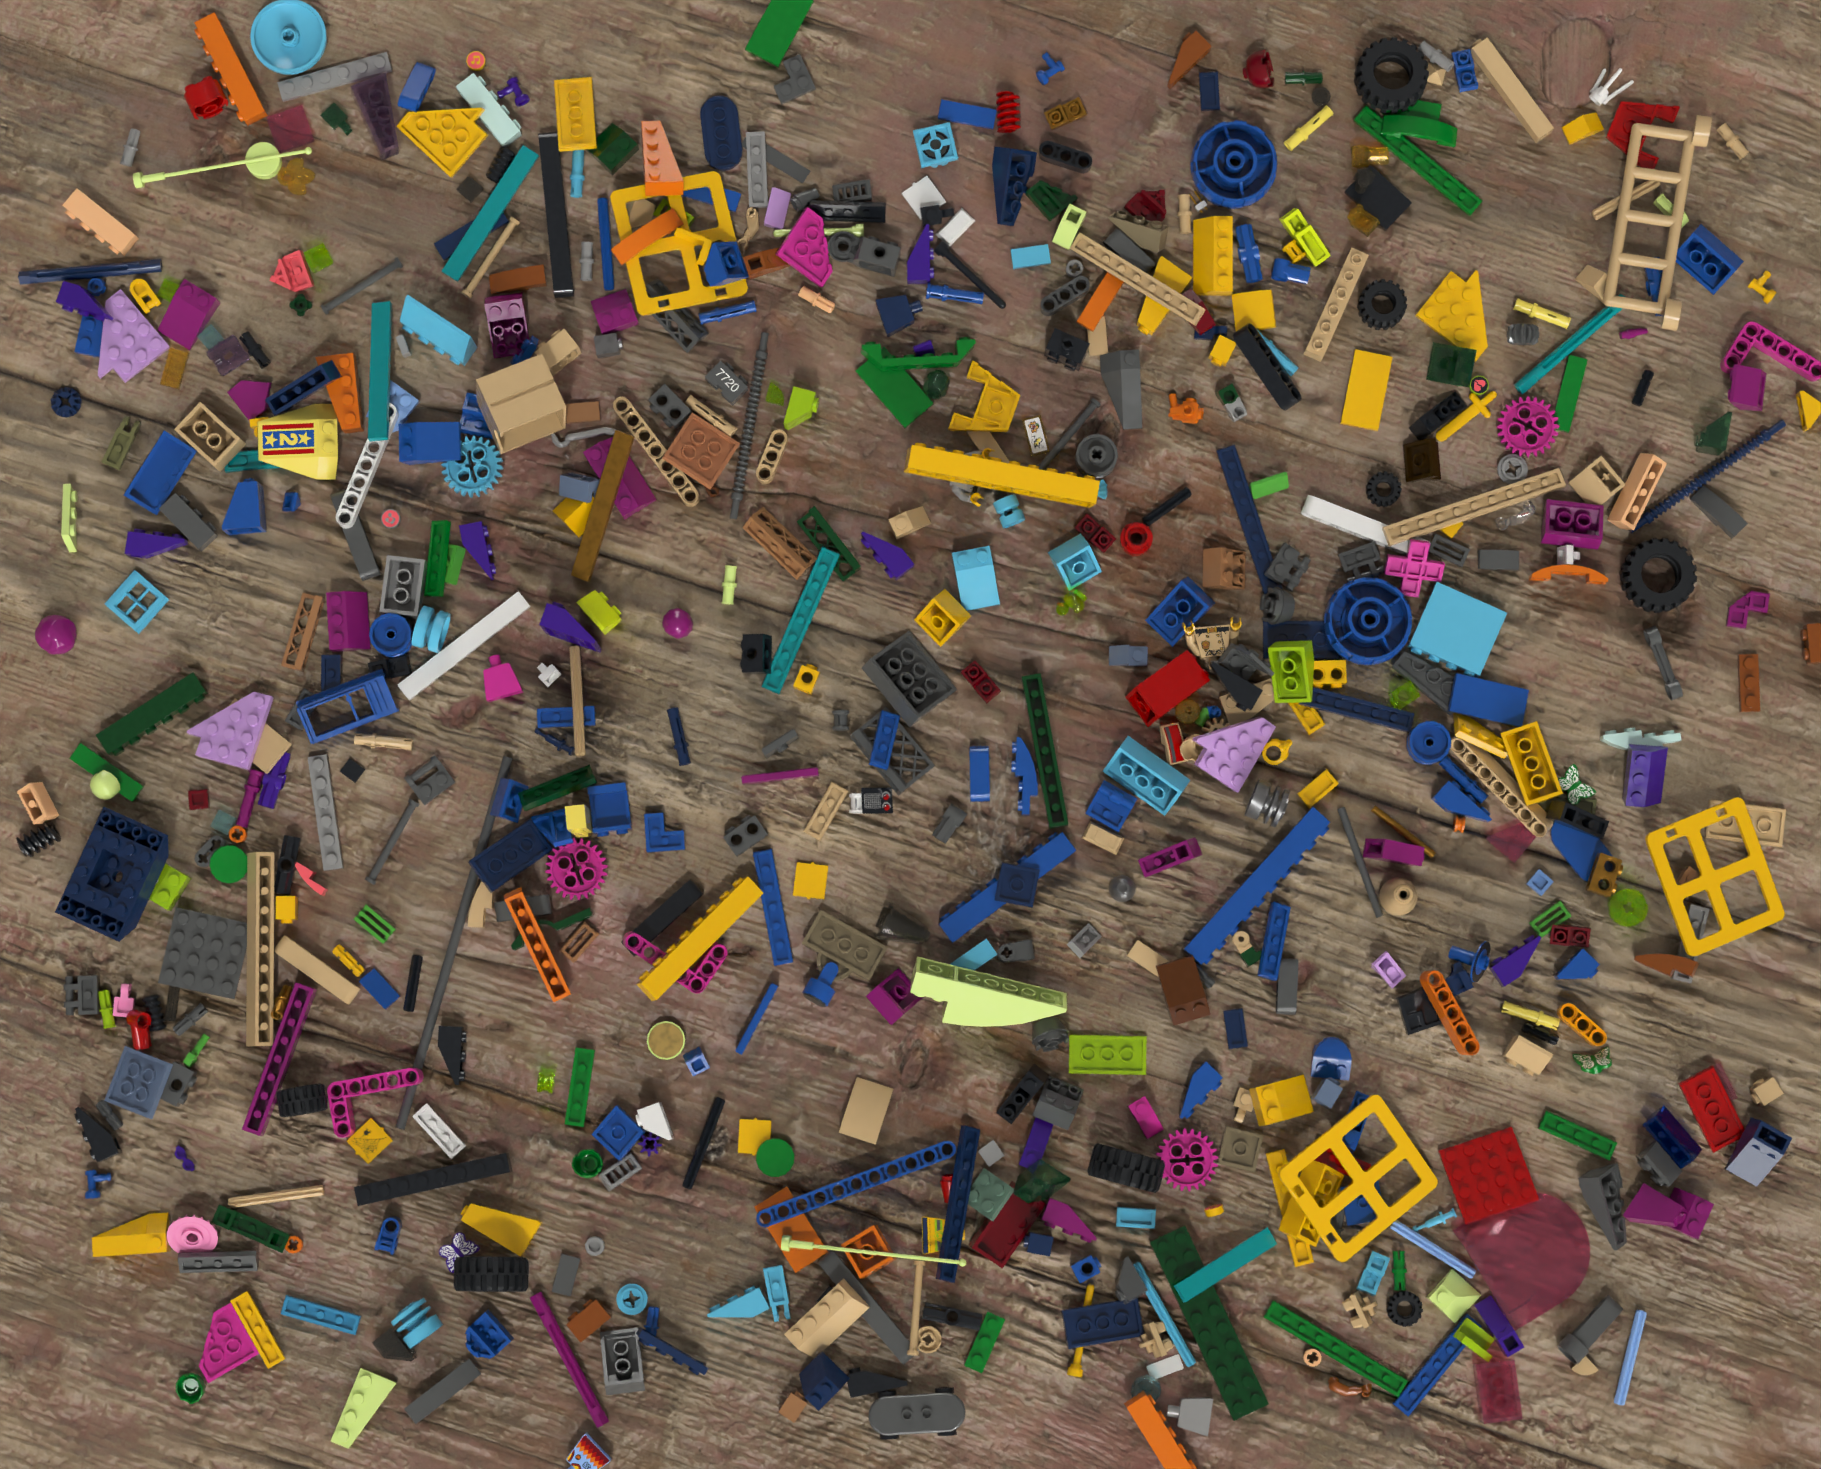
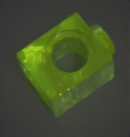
(1408, 688)

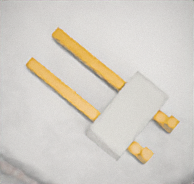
(1201, 205)

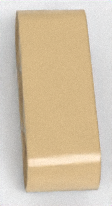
(772, 447)

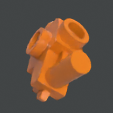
(1187, 412)

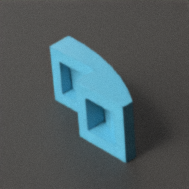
(1373, 1273)

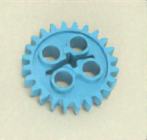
(487, 462)

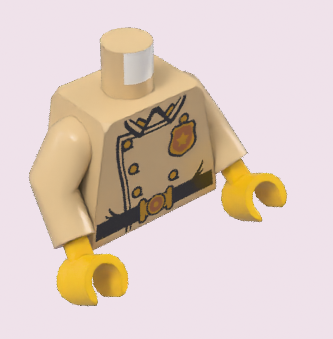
(1211, 641)

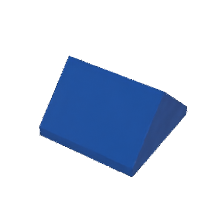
(507, 801)

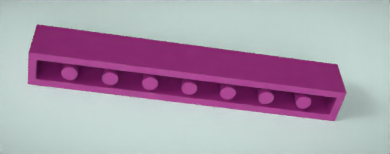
(279, 1059)

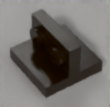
(1422, 460)

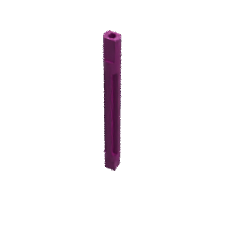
(550, 1322)

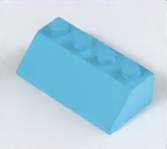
(1146, 775)

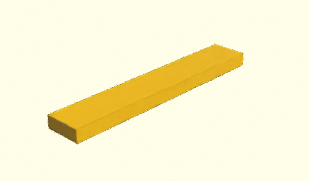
(1300, 1251)

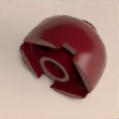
(1259, 69)

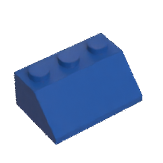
(1707, 259)

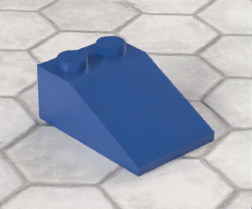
(429, 442)
(1183, 604)

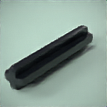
(1167, 506)
(413, 981)

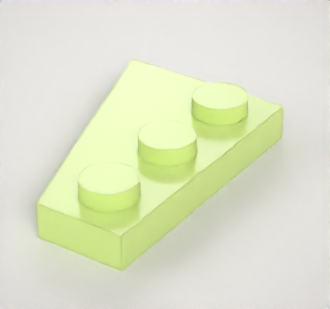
(69, 517)

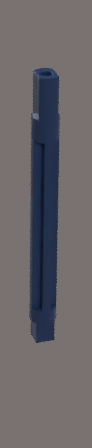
(90, 271)

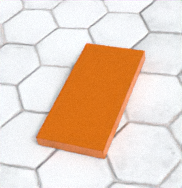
(797, 1227)

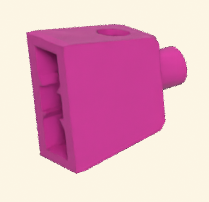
(500, 680)

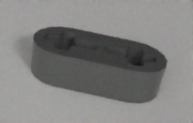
(207, 848)

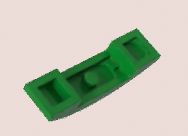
(1419, 127)

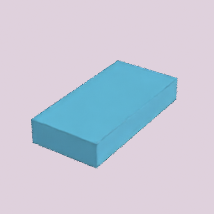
(1030, 256)
(1135, 1217)

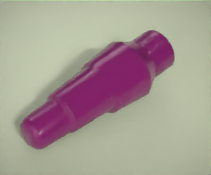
(1631, 333)

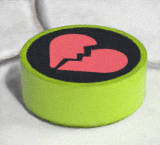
(1479, 385)

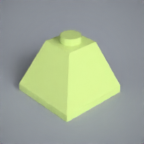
(1453, 1296)

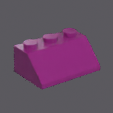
(1572, 524)
(348, 621)

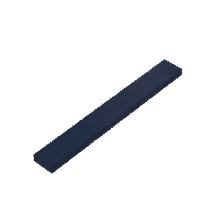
(1247, 514)
(958, 1202)

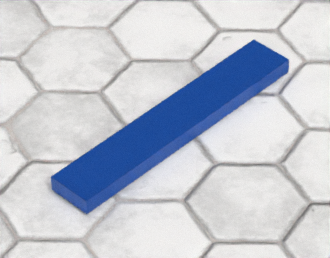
(773, 907)
(1431, 1371)

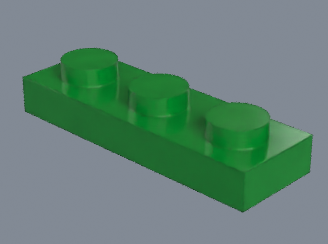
(984, 1342)

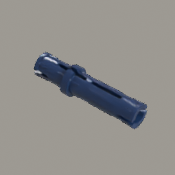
(678, 736)

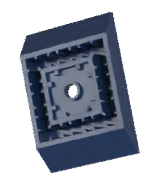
(95, 895)

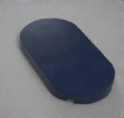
(721, 133)

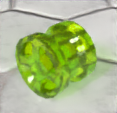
(546, 1083)

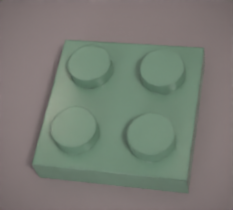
(989, 1194)

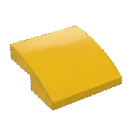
(1254, 308)

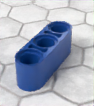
(416, 87)
(979, 774)

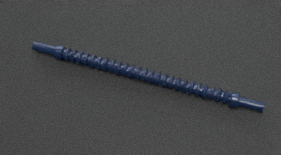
(1765, 435)

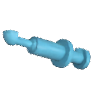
(1436, 1220)

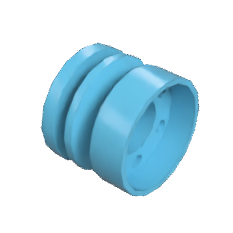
(416, 1322)

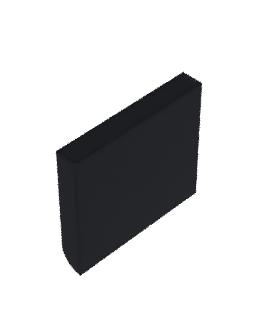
(352, 770)

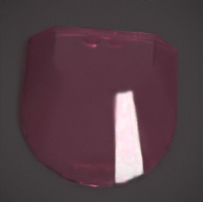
(1529, 1256)

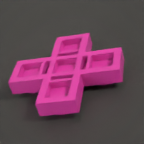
(1414, 568)

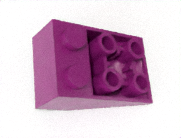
(506, 323)

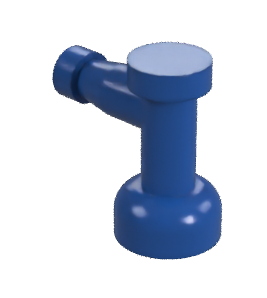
(1055, 67)
(92, 1178)

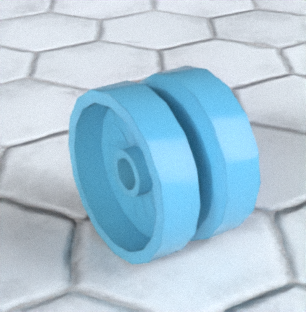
(431, 629)

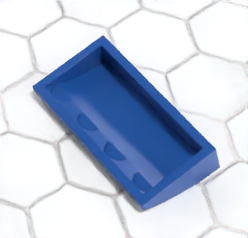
(160, 472)

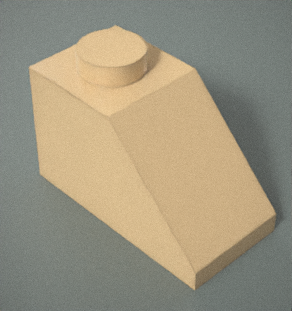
(908, 522)

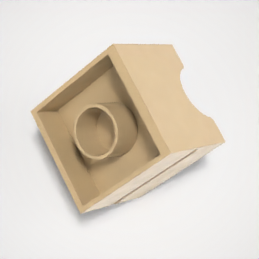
(521, 403)

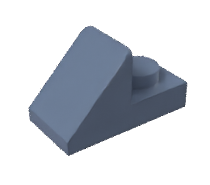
(1128, 655)

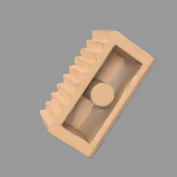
(38, 803)

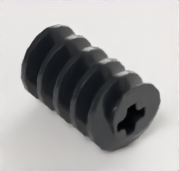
(38, 839)

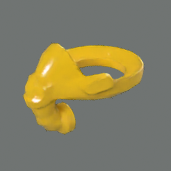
(1283, 745)

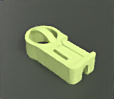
(1666, 208)

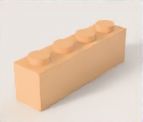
(100, 222)
(1637, 491)

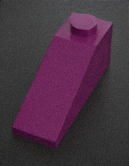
(1170, 857)

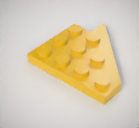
(445, 135)
(1457, 313)

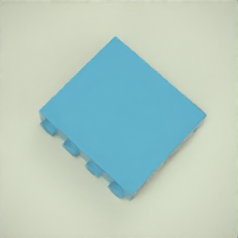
(1457, 630)

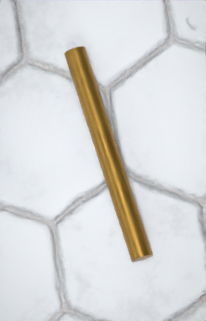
(1403, 831)

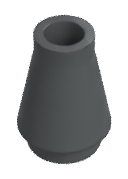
(802, 200)

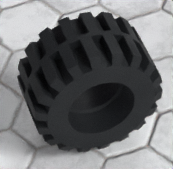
(1386, 289)
(302, 1100)

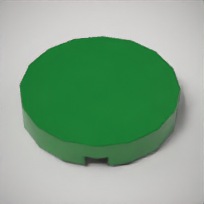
(228, 864)
(775, 1157)

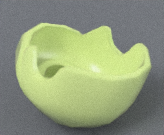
(104, 785)

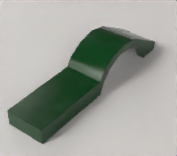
(558, 926)

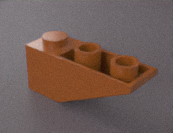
(763, 263)

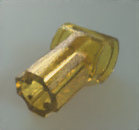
(1363, 156)

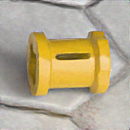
(1288, 249)

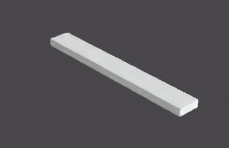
(463, 645)

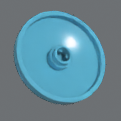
(288, 36)

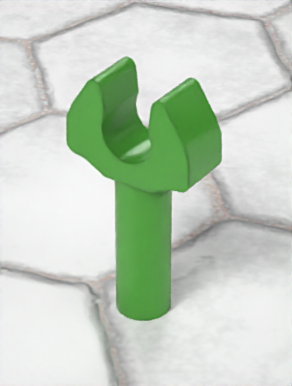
(192, 1055)

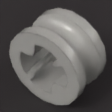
(1077, 273)

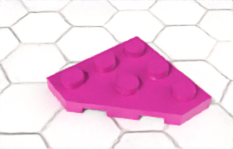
(807, 248)
(225, 1344)

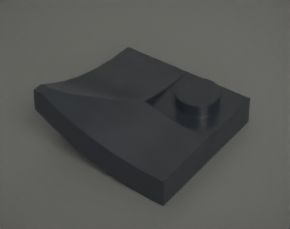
(1417, 1011)

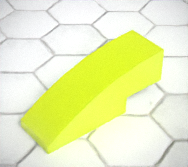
(1305, 236)

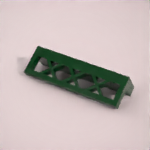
(835, 540)
(557, 788)

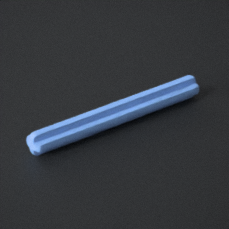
(1433, 1249)
(1630, 1357)

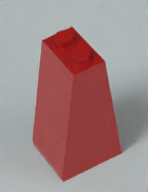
(1167, 688)

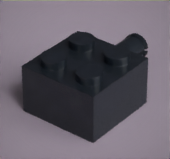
(1066, 350)

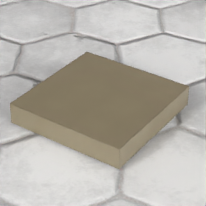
(1240, 1149)

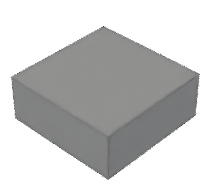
(403, 346)
(991, 1153)

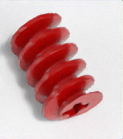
(1007, 112)

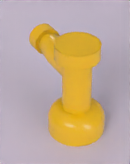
(1758, 284)

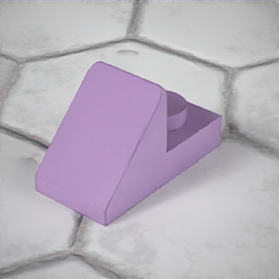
(1388, 969)

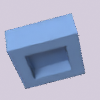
(1539, 882)

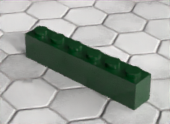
(152, 714)

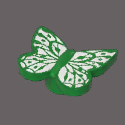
(1573, 786)
(1595, 1063)

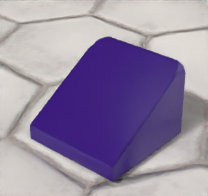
(923, 348)

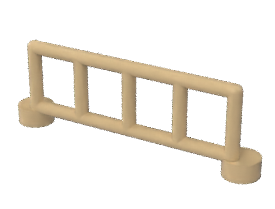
(1668, 308)

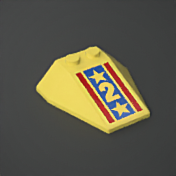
(301, 441)

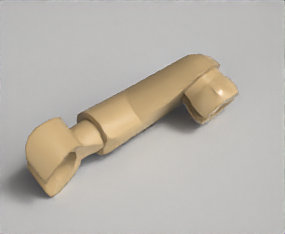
(753, 226)

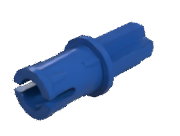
(652, 1321)

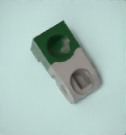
(1231, 402)

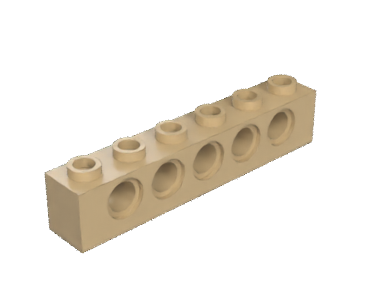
(1336, 304)

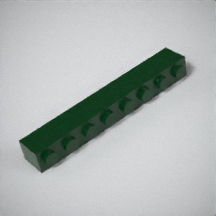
(1044, 751)

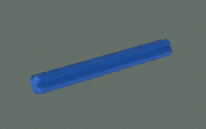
(605, 240)

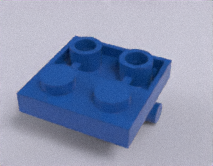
(1111, 806)

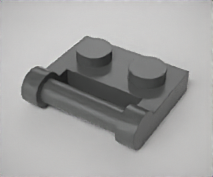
(433, 785)

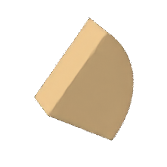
(1585, 1367)

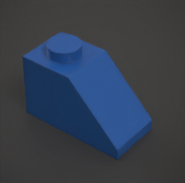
(1579, 967)

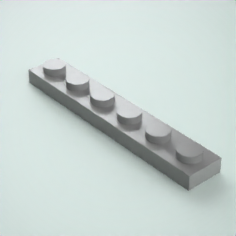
(334, 77)
(325, 812)

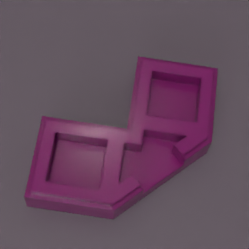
(1738, 612)

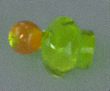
(1074, 600)

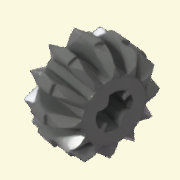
(1523, 334)

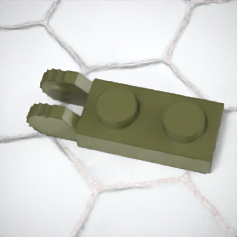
(120, 444)

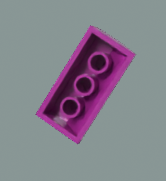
(633, 490)

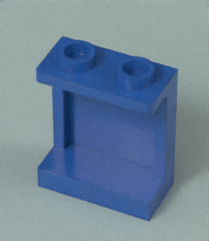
(609, 809)

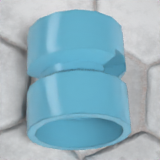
(1008, 504)

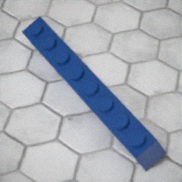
(984, 903)

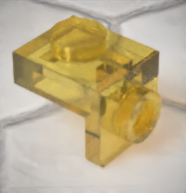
(1362, 220)

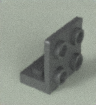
(1243, 661)

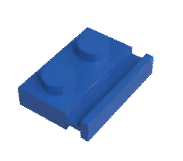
(528, 348)

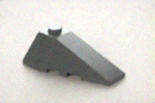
(1122, 378)
(1602, 1194)

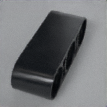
(1058, 150)

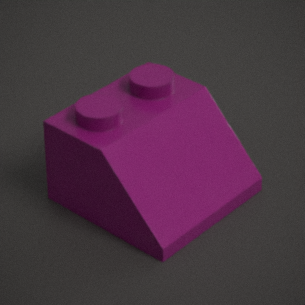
(614, 312)
(893, 996)
(1696, 1215)

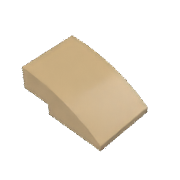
(866, 1110)

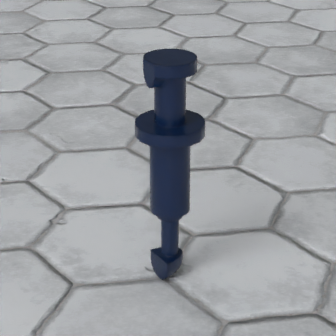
(556, 742)

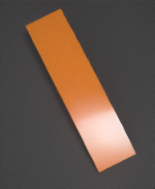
(1100, 301)

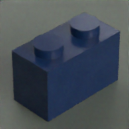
(1038, 1243)

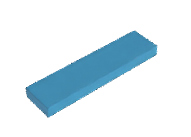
(320, 1315)

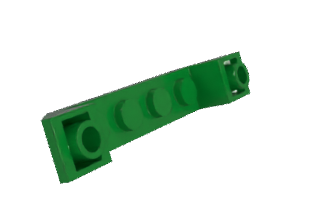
(873, 353)

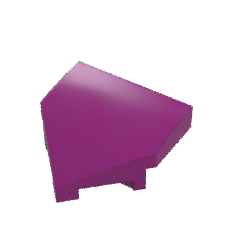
(251, 397)

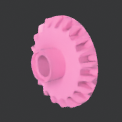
(192, 1235)

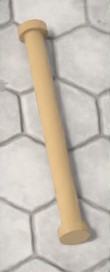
(490, 257)
(916, 1308)

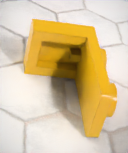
(699, 239)

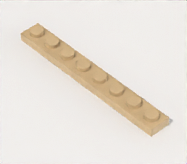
(1137, 279)

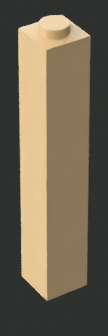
(1511, 89)

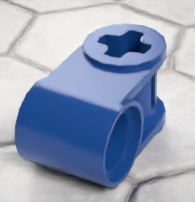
(388, 1237)

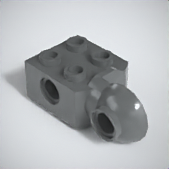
(863, 252)

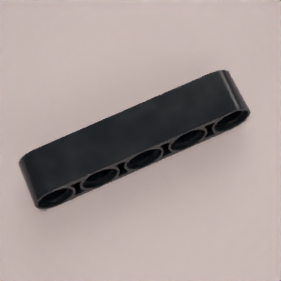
(1267, 367)
(667, 913)

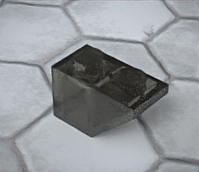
(393, 1347)

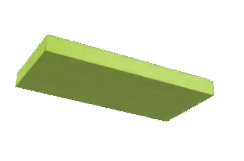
(1107, 1054)

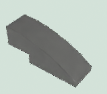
(1718, 512)

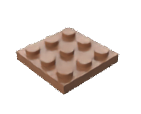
(701, 450)

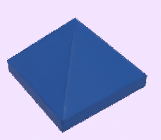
(291, 502)

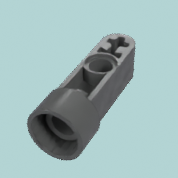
(1576, 1345)

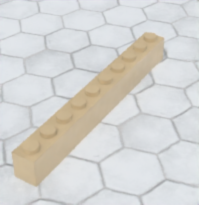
(260, 948)

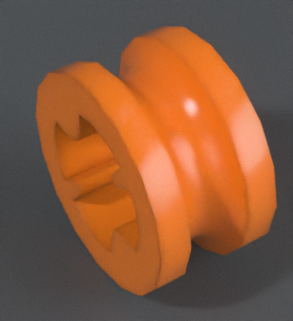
(1459, 823)
(242, 838)
(299, 1245)

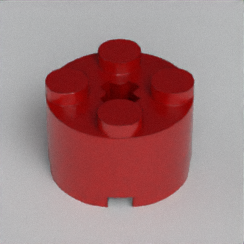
(205, 98)

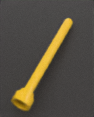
(1076, 1369)

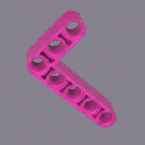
(1772, 351)
(689, 975)
(365, 1088)

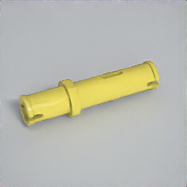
(1301, 134)
(1534, 310)
(1538, 1018)

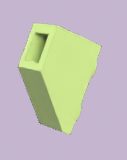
(1069, 226)

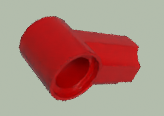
(140, 1029)

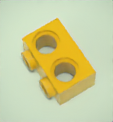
(1325, 669)

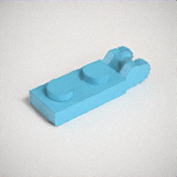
(777, 1290)

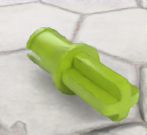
(106, 1009)

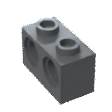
(672, 404)
(748, 840)

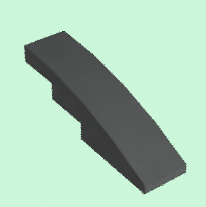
(442, 1391)

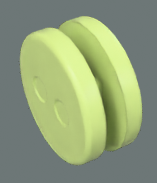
(267, 168)

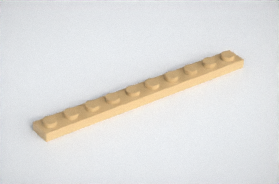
(1473, 507)

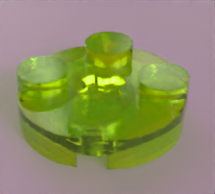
(1622, 898)

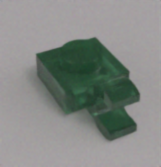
(336, 118)

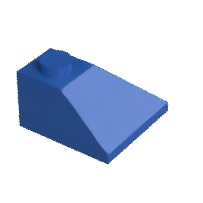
(724, 264)

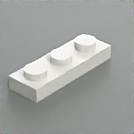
(439, 1131)

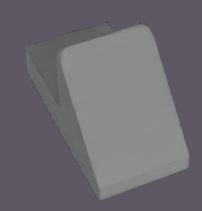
(1084, 940)

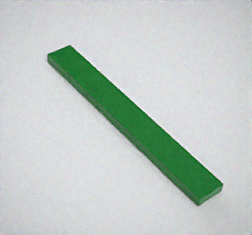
(1419, 162)
(1335, 1348)

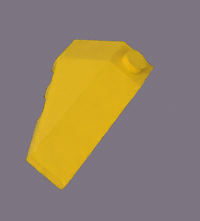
(138, 1236)

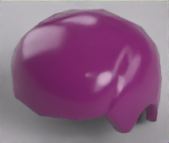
(677, 623)

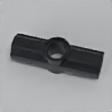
(289, 851)
(939, 1314)

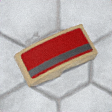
(1172, 739)

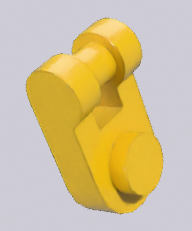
(140, 289)

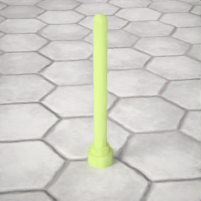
(857, 231)

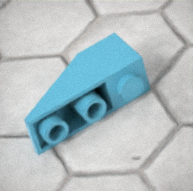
(745, 1306)

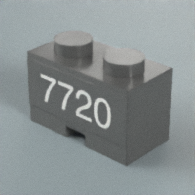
(723, 377)

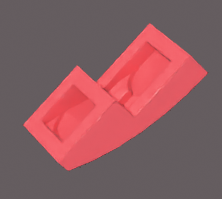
(307, 876)

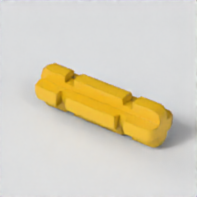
(348, 960)

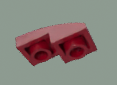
(1094, 533)
(980, 681)
(1570, 935)

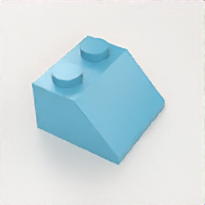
(1075, 561)

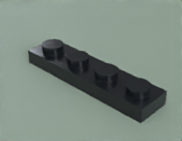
(849, 211)

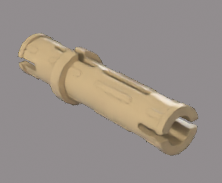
(712, 417)
(383, 741)

